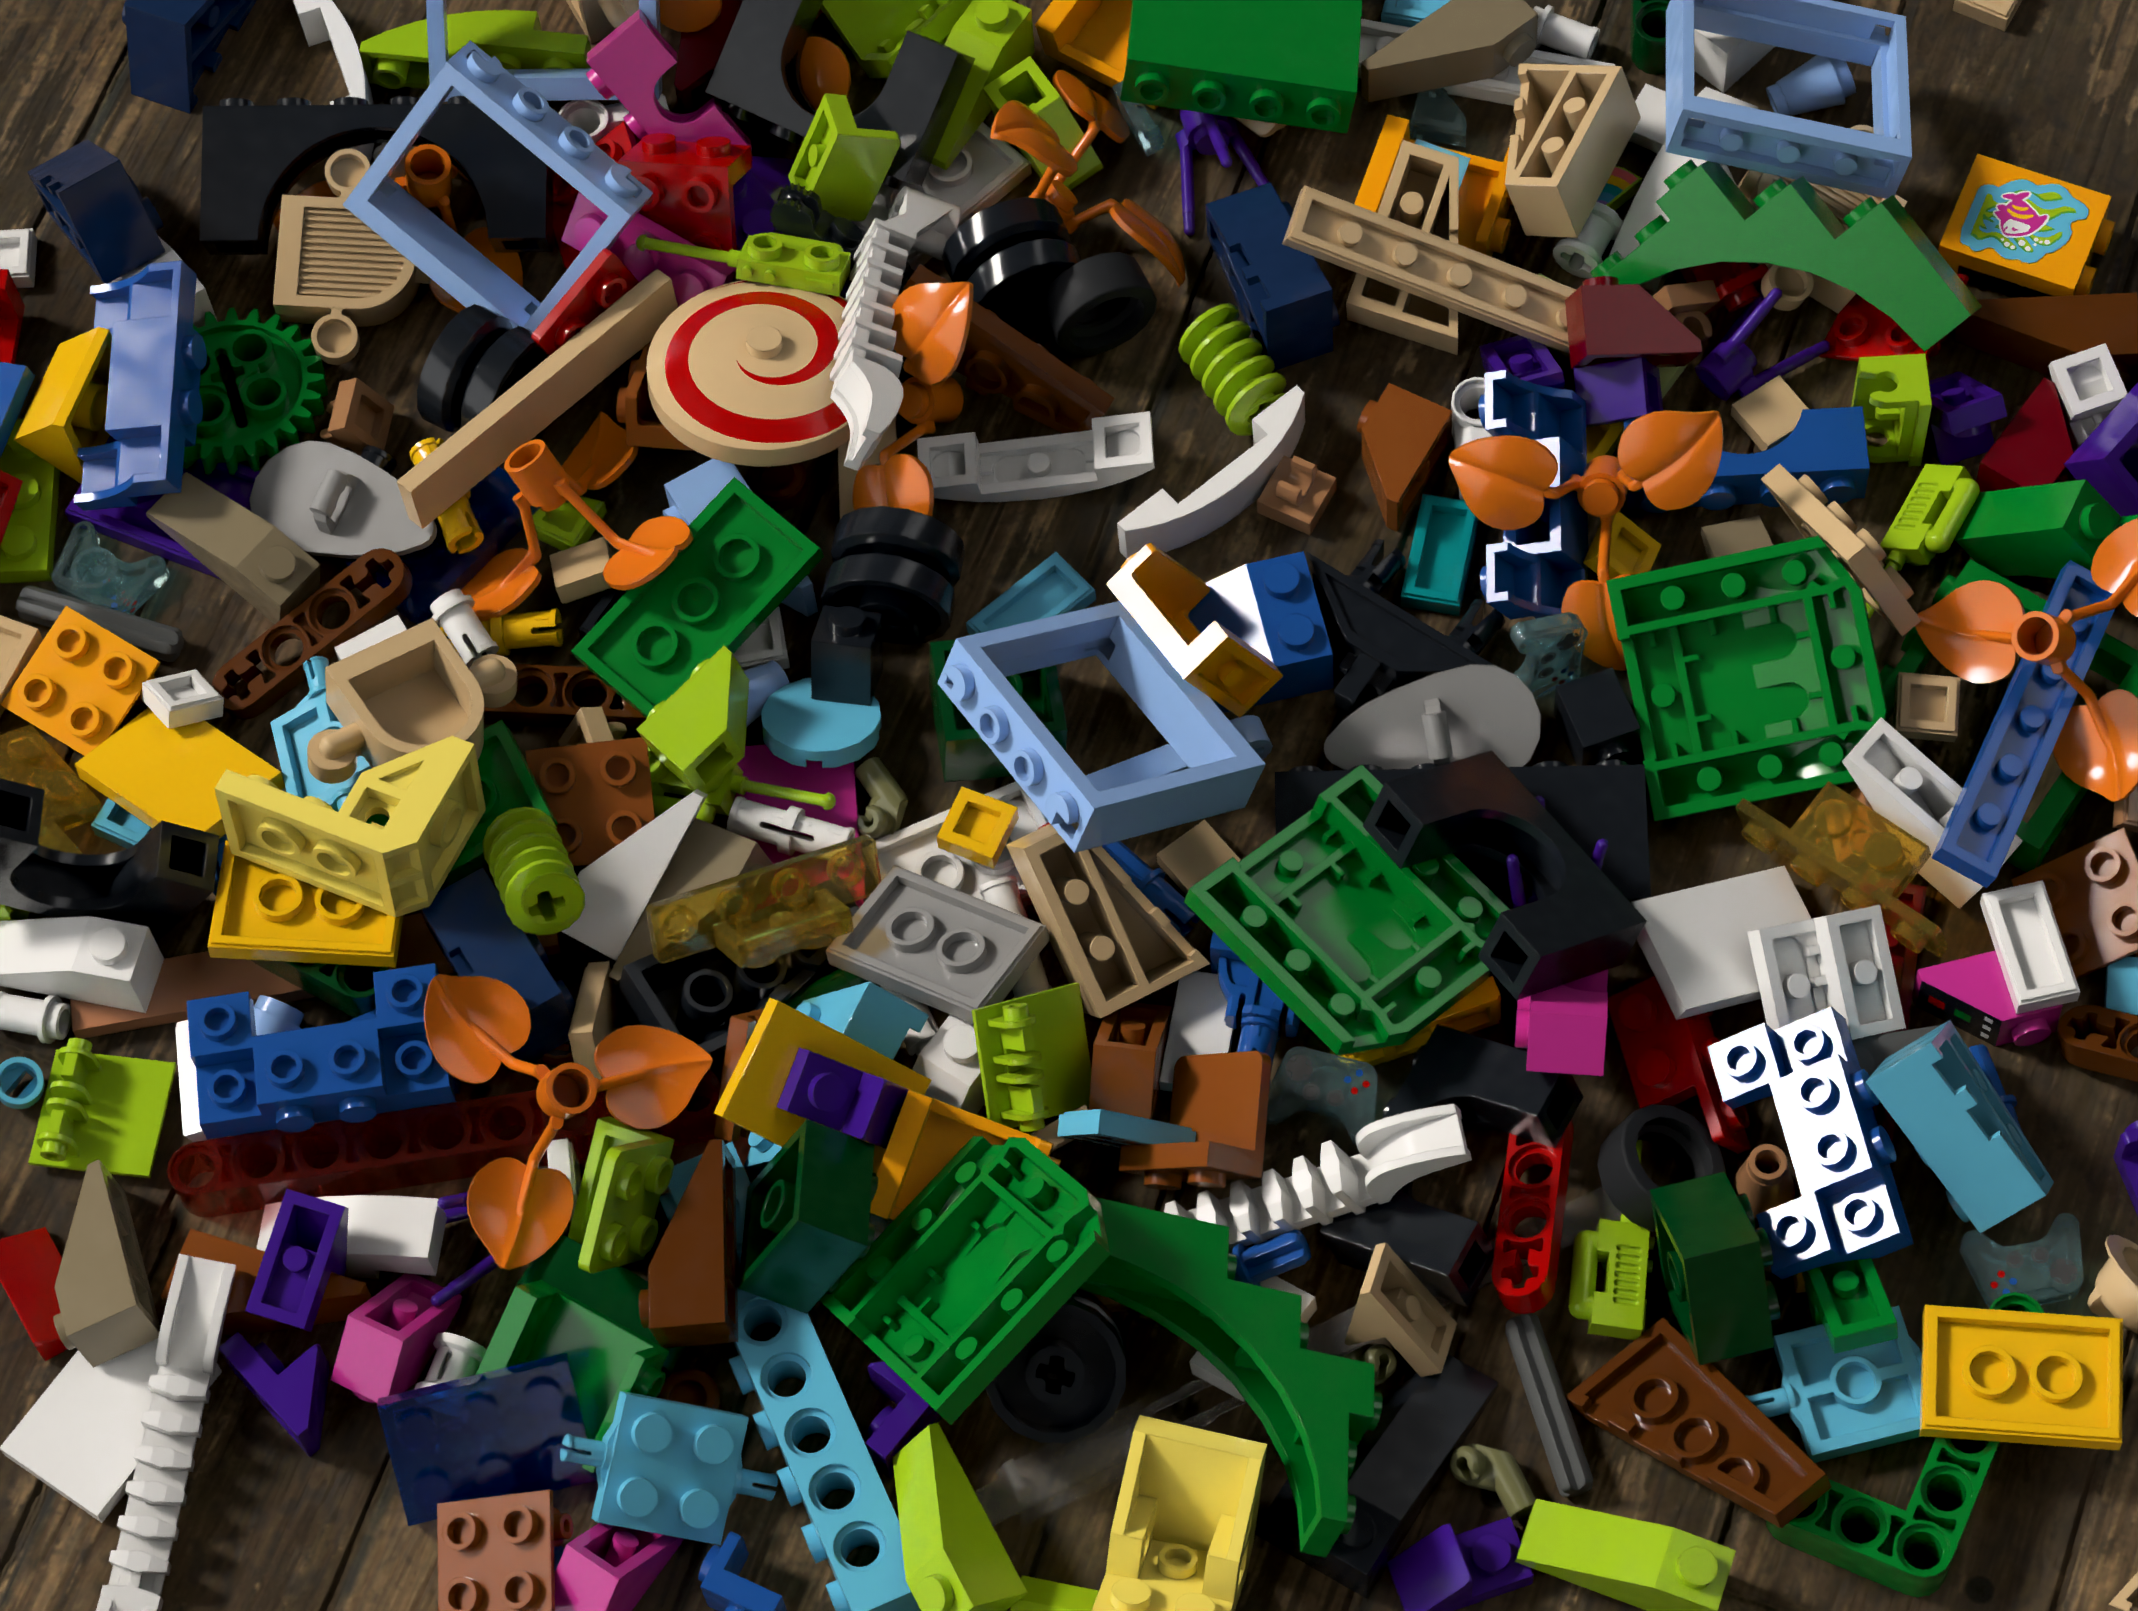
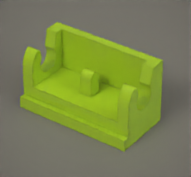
(1895, 404)

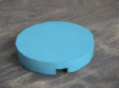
(818, 729)

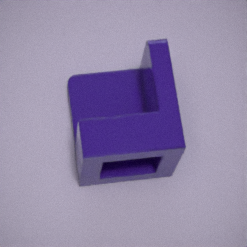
(1618, 390)

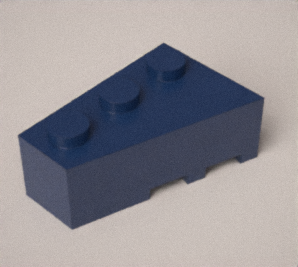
(175, 43)
(99, 209)
(1274, 285)
(482, 941)

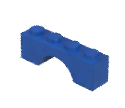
(1823, 445)

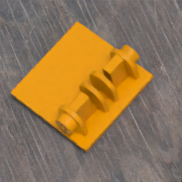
(80, 682)

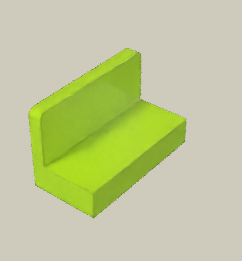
(843, 161)

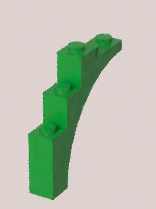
(1878, 257)
(2038, 528)
(1254, 1335)

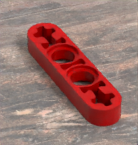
(1526, 1201)

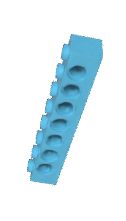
(815, 1409)

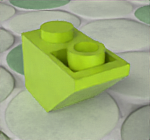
(1031, 87)
(703, 724)

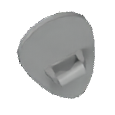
(335, 503)
(1441, 722)

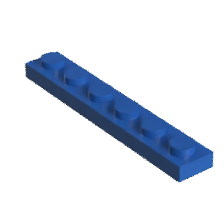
(2020, 741)

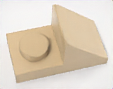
(1402, 1311)

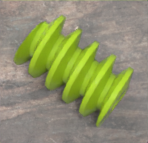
(1231, 366)
(533, 871)

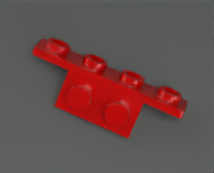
(1672, 1060)

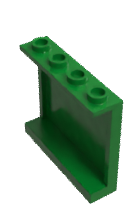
(1247, 59)

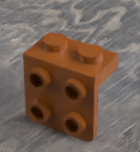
(1227, 1107)

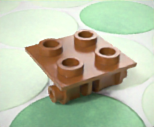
(595, 793)
(2094, 901)
(499, 1552)

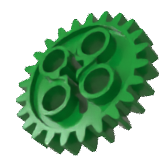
(277, 383)

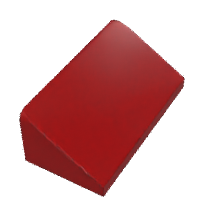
(29, 1276)

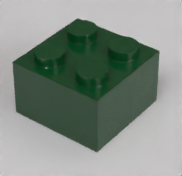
(961, 749)
(808, 1217)
(1715, 1267)

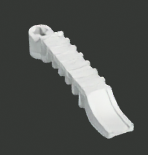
(865, 365)
(1390, 1156)
(186, 1362)

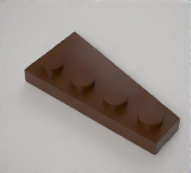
(1011, 364)
(1699, 1425)

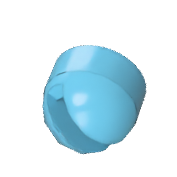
(12, 1073)

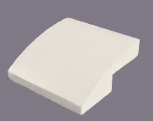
(1827, 963)

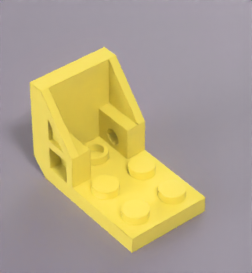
(394, 868)
(1182, 1520)

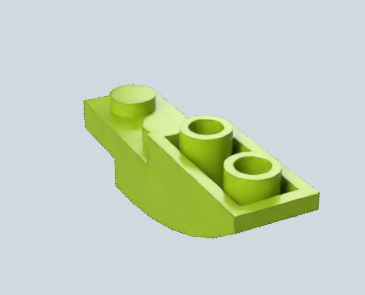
(514, 36)

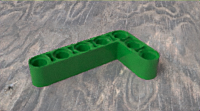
(1895, 1528)

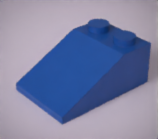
(1279, 615)

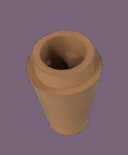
(1765, 1179)

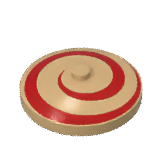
(750, 374)

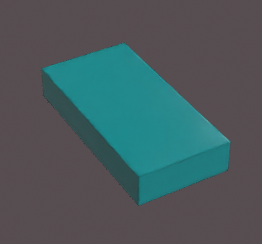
(1440, 556)

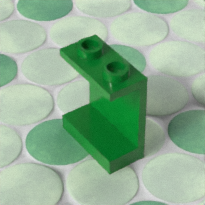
(601, 1351)

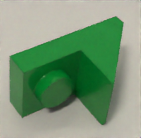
(1850, 1304)

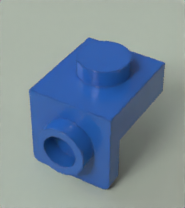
(725, 1588)

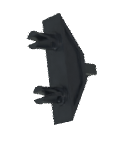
(1382, 642)

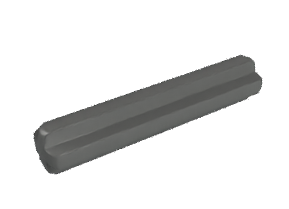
(147, 635)
(1549, 1405)

